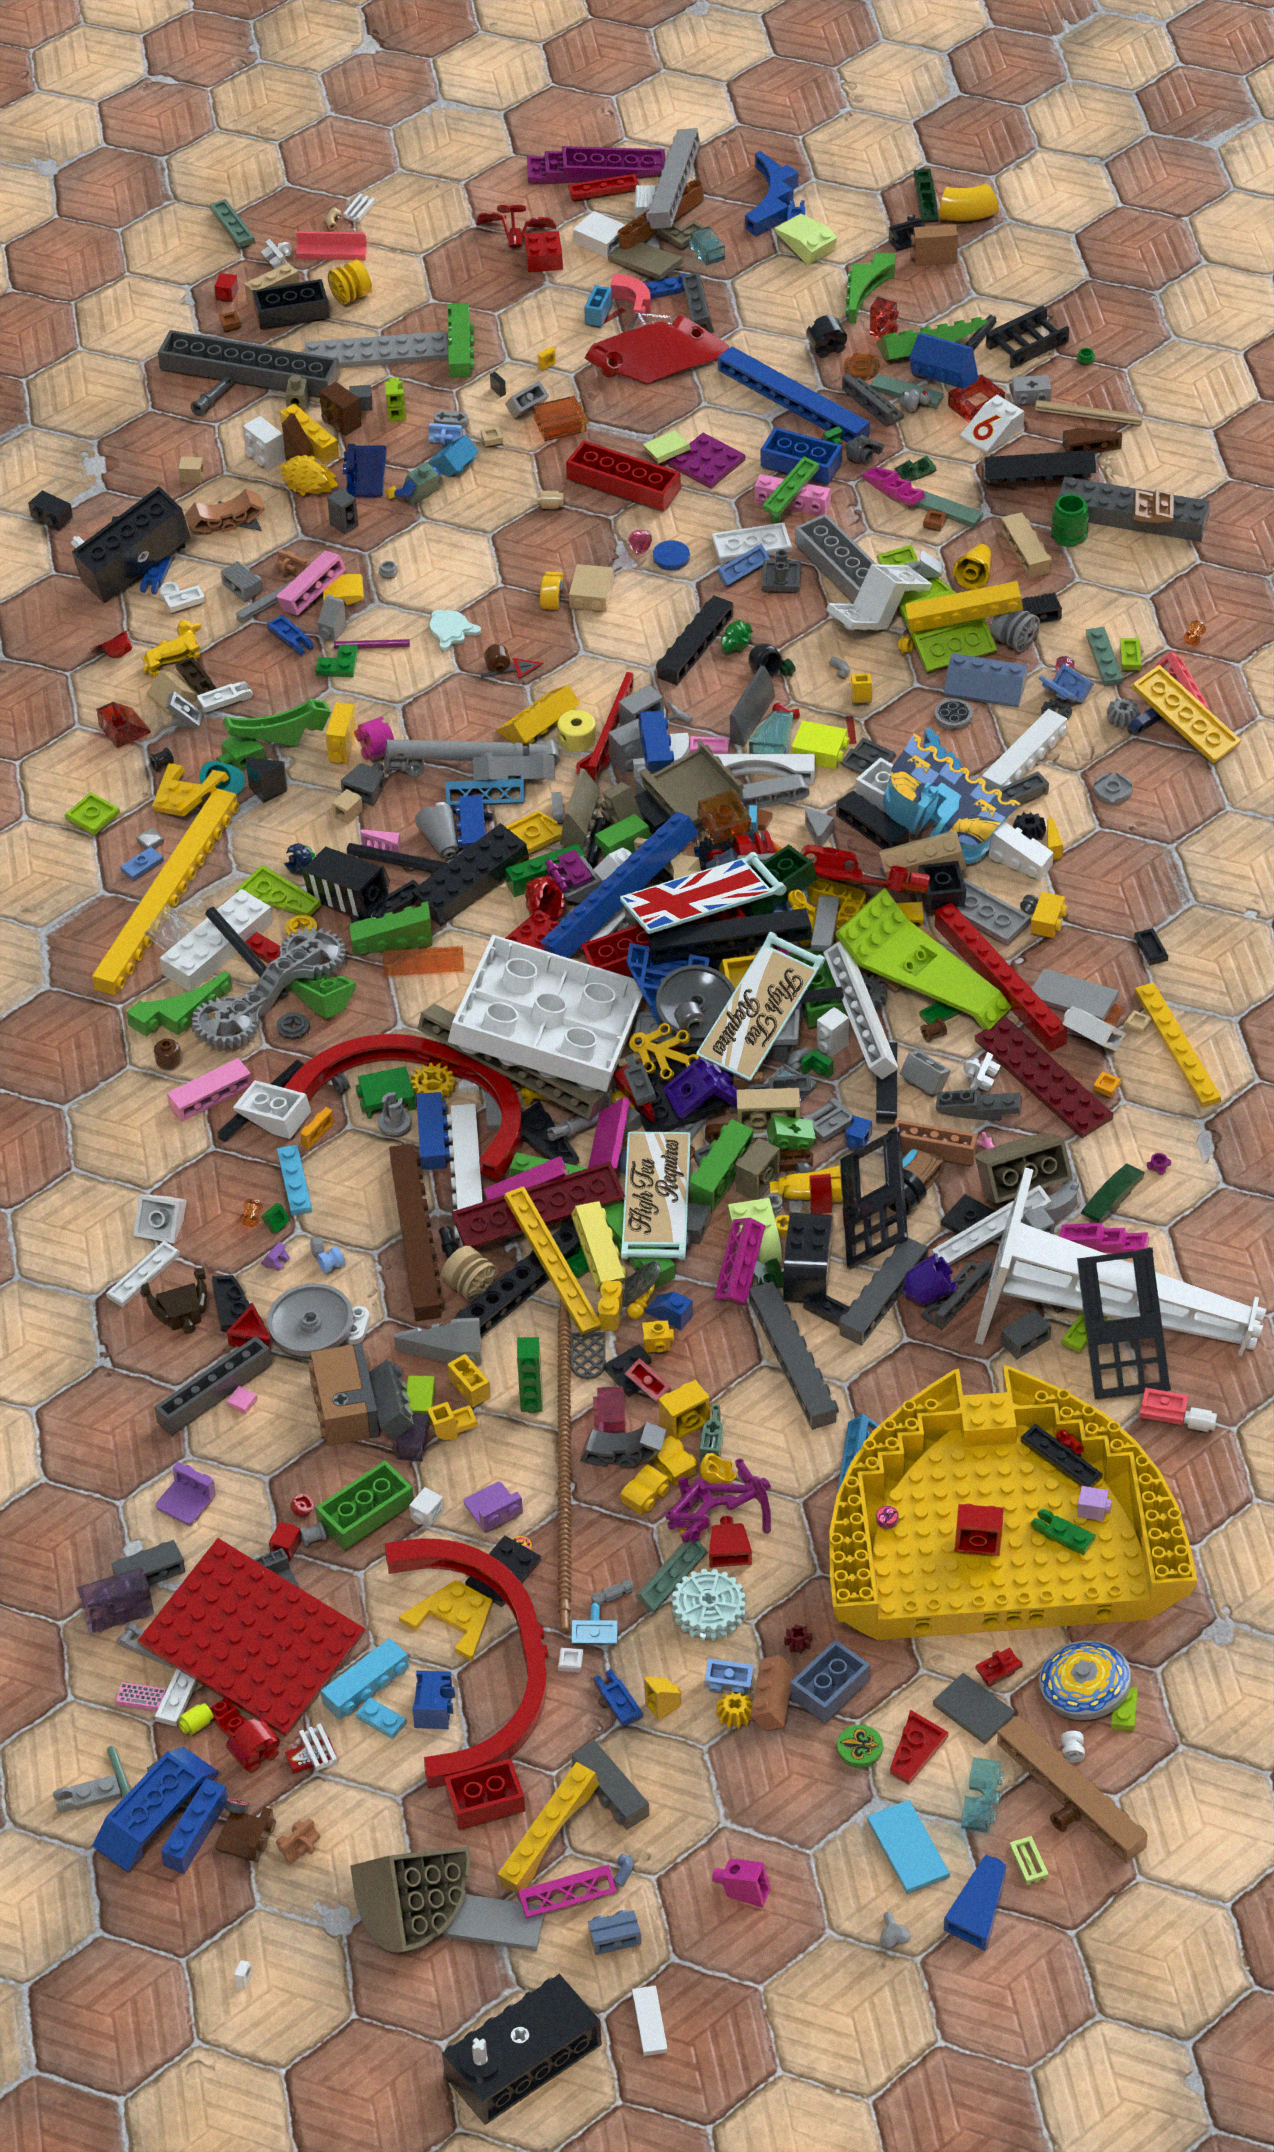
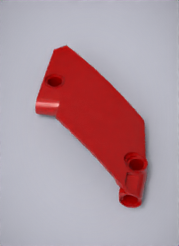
(656, 350)
(830, 864)

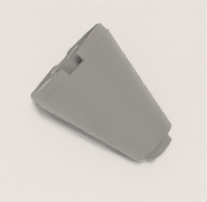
(439, 828)

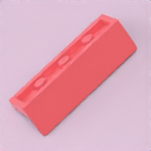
(331, 245)

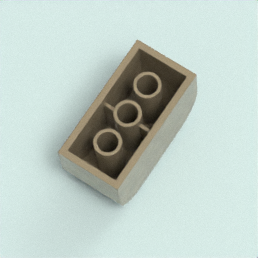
(1004, 1165)

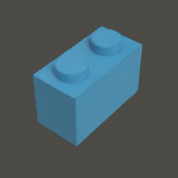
(598, 305)

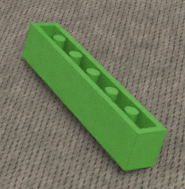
(614, 1220)

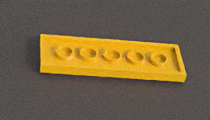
(1186, 714)

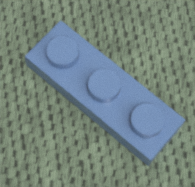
(743, 564)

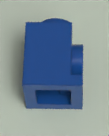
(858, 1133)

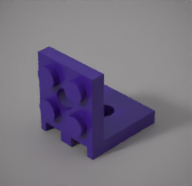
(704, 1081)

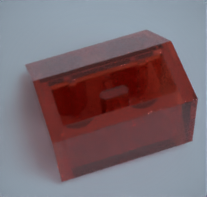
(121, 723)

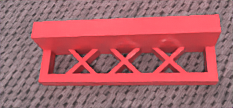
(1183, 675)

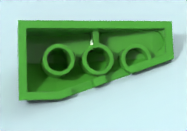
(324, 995)

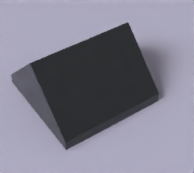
(266, 778)

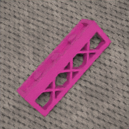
(542, 1173)
(743, 1260)
(565, 1886)

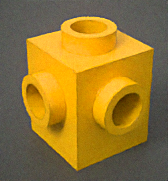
(657, 1336)

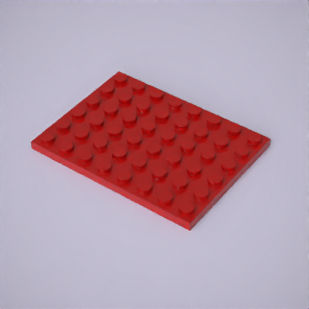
(251, 1636)

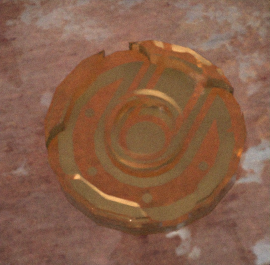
(862, 366)

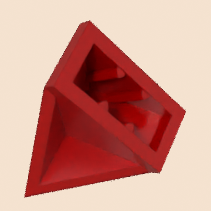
(248, 1327)

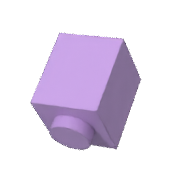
(1093, 1503)

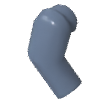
(626, 1863)

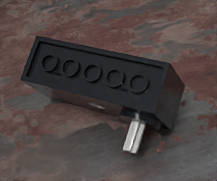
(130, 544)
(521, 2048)

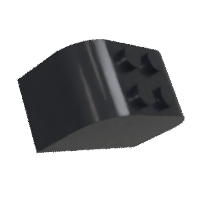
(807, 1257)

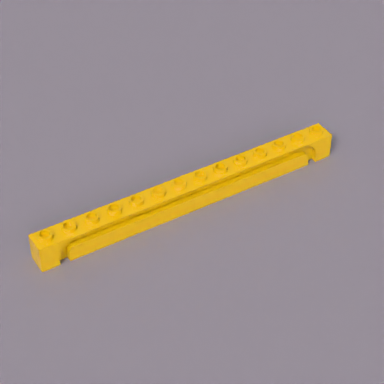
(166, 889)

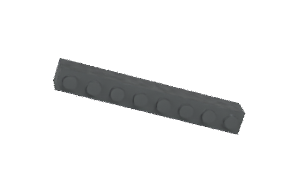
(793, 1356)

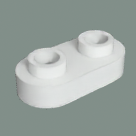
(360, 1325)

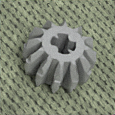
(1122, 712)

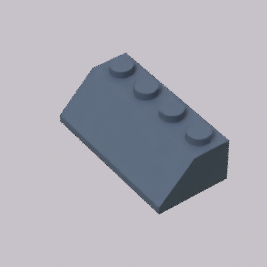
(985, 680)

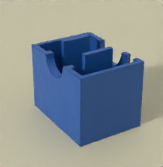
(433, 1700)

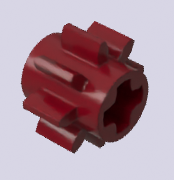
(798, 1638)

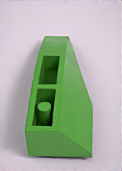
(901, 346)

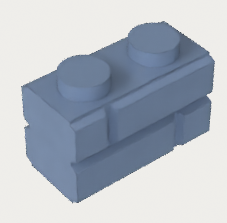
(614, 1932)

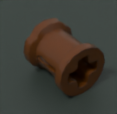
(933, 1030)
(1065, 1816)

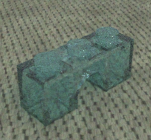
(979, 1811)

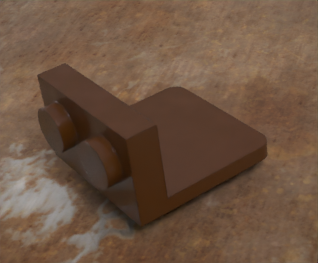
(246, 1834)

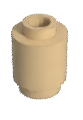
(551, 499)

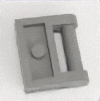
(831, 1123)

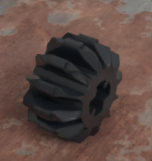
(1031, 825)

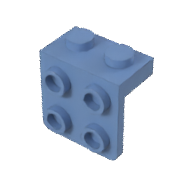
(1068, 684)

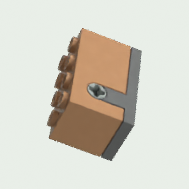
(343, 1394)

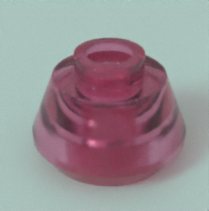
(640, 541)

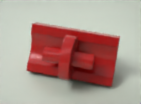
(998, 1666)

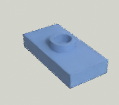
(142, 863)

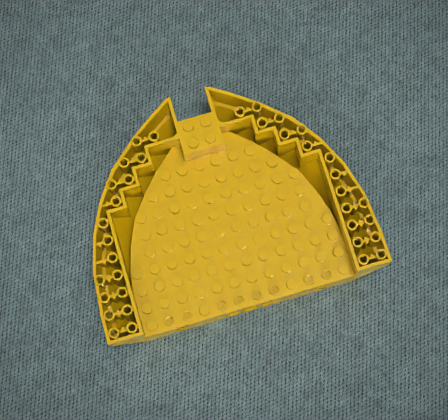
(969, 1451)

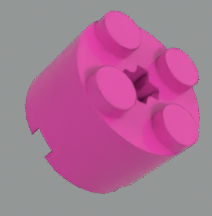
(373, 738)

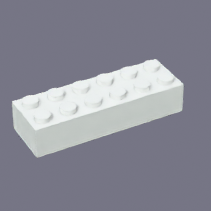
(206, 948)

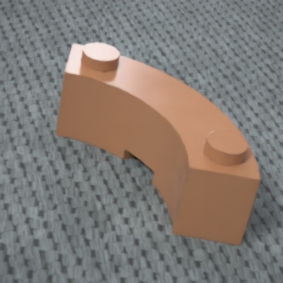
(225, 515)

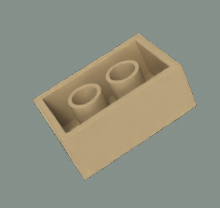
(758, 1106)

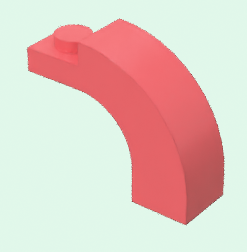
(632, 290)

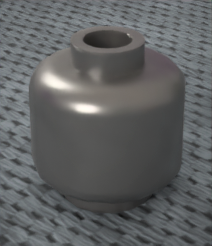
(689, 1016)

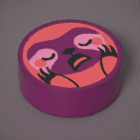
(887, 1517)

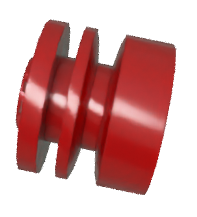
(761, 845)

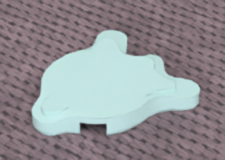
(451, 628)

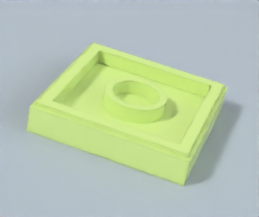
(666, 446)

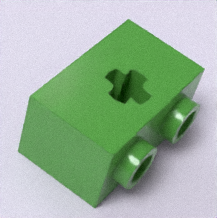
(791, 1133)

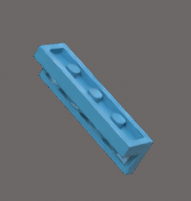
(487, 784)
(855, 1436)

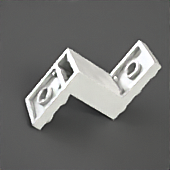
(878, 597)

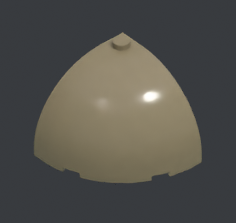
(410, 1895)

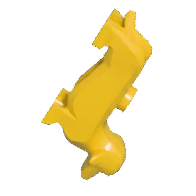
(173, 650)

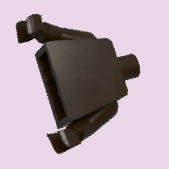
(181, 1305)

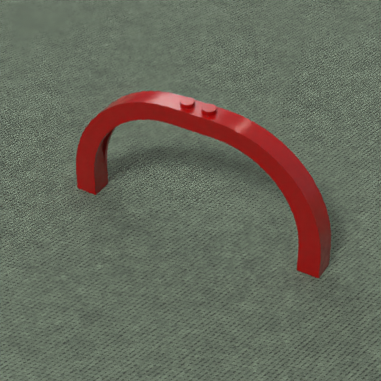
(423, 1051)
(465, 1559)

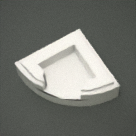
(467, 1086)

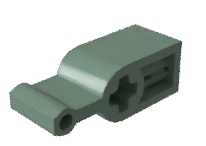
(712, 1434)

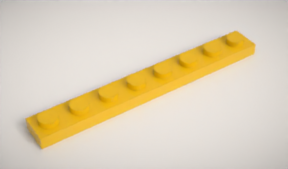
(1178, 1045)
(552, 1260)

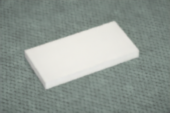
(737, 542)

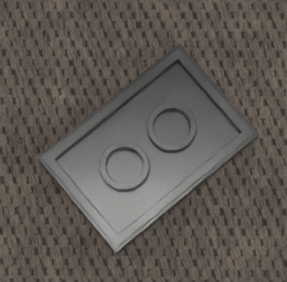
(973, 1708)

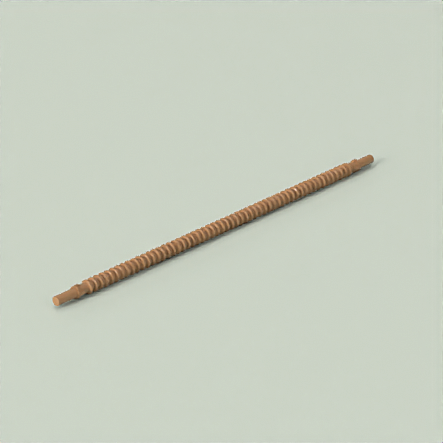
(564, 1466)

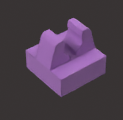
(272, 1258)

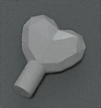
(894, 1932)

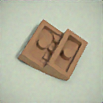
(1153, 507)

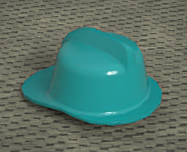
(235, 781)

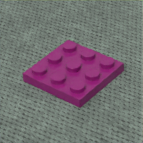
(707, 460)

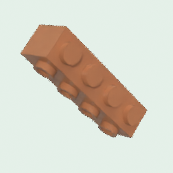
(938, 1141)

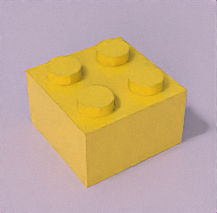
(684, 1410)

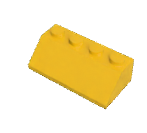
(539, 716)

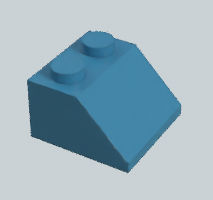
(454, 456)

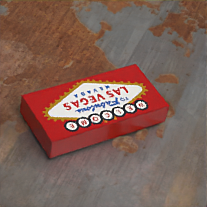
(300, 1760)

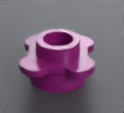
(1159, 1163)

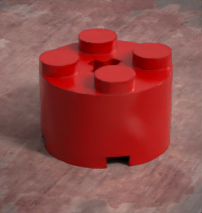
(253, 1744)

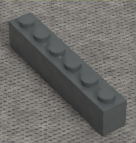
(881, 1292)
(213, 1385)

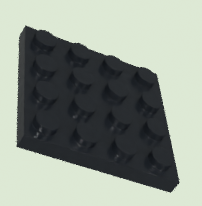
(664, 1113)

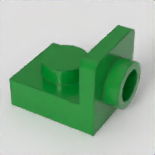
(818, 1062)

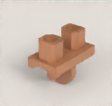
(290, 563)
(300, 1841)

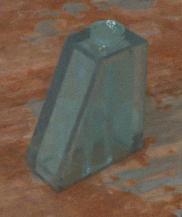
(773, 735)

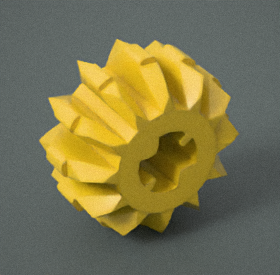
(734, 1709)

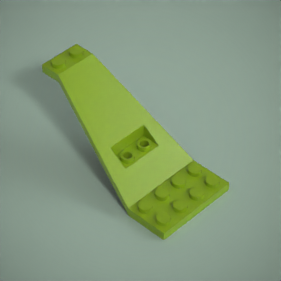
(939, 643)
(888, 943)

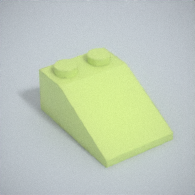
(807, 238)

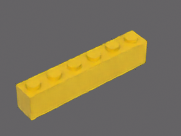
(964, 606)

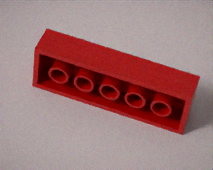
(623, 475)

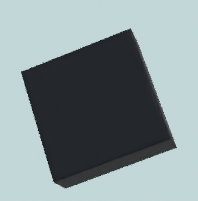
(497, 384)

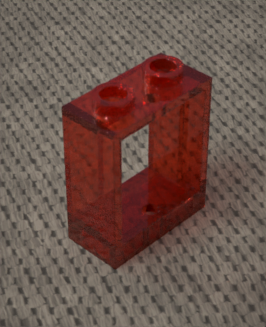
(958, 397)

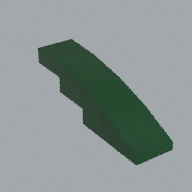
(925, 195)
(1114, 1190)

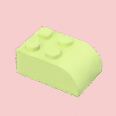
(762, 1212)

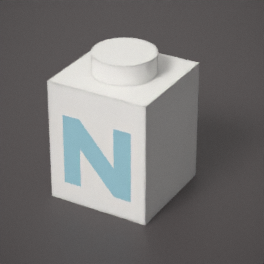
(426, 1507)

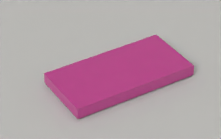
(609, 1134)

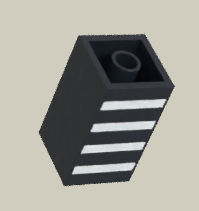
(345, 883)

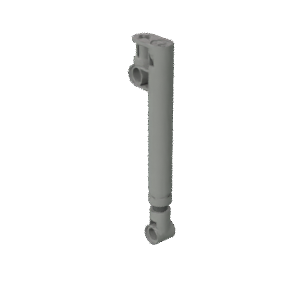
(410, 754)

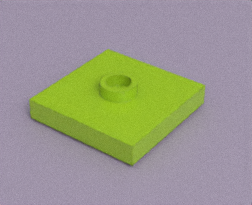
(92, 813)

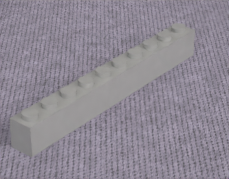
(673, 178)

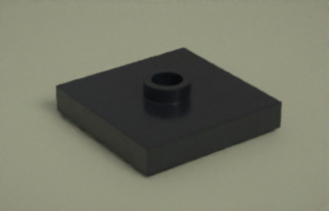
(965, 1214)

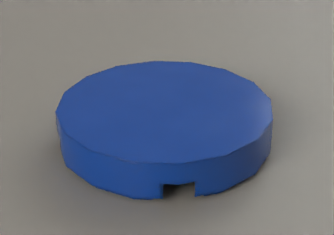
(671, 555)

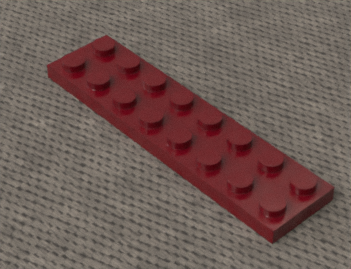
(1044, 1077)
(553, 1199)

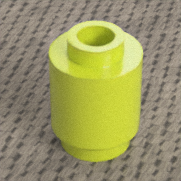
(195, 1719)

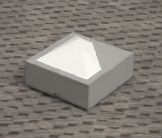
(150, 838)

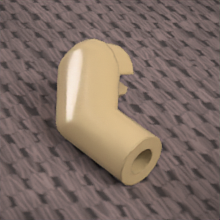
(332, 214)

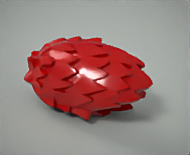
(545, 895)

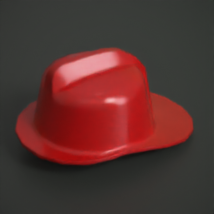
(117, 646)

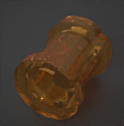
(1196, 629)
(250, 1215)

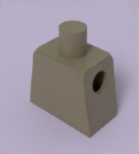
(297, 389)

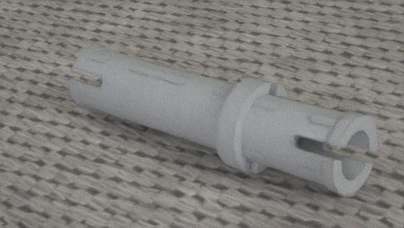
(568, 1128)

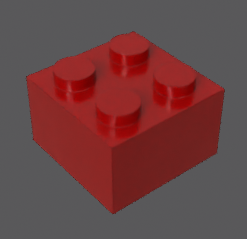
(543, 251)
(979, 1529)

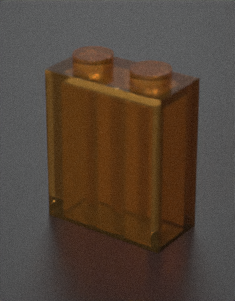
(560, 418)

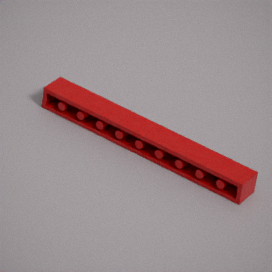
(1001, 975)

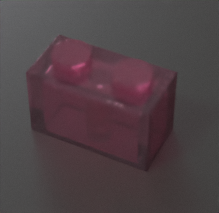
(610, 1410)

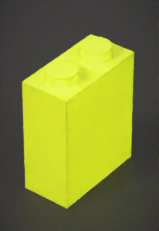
(823, 741)

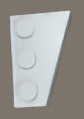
(1019, 852)

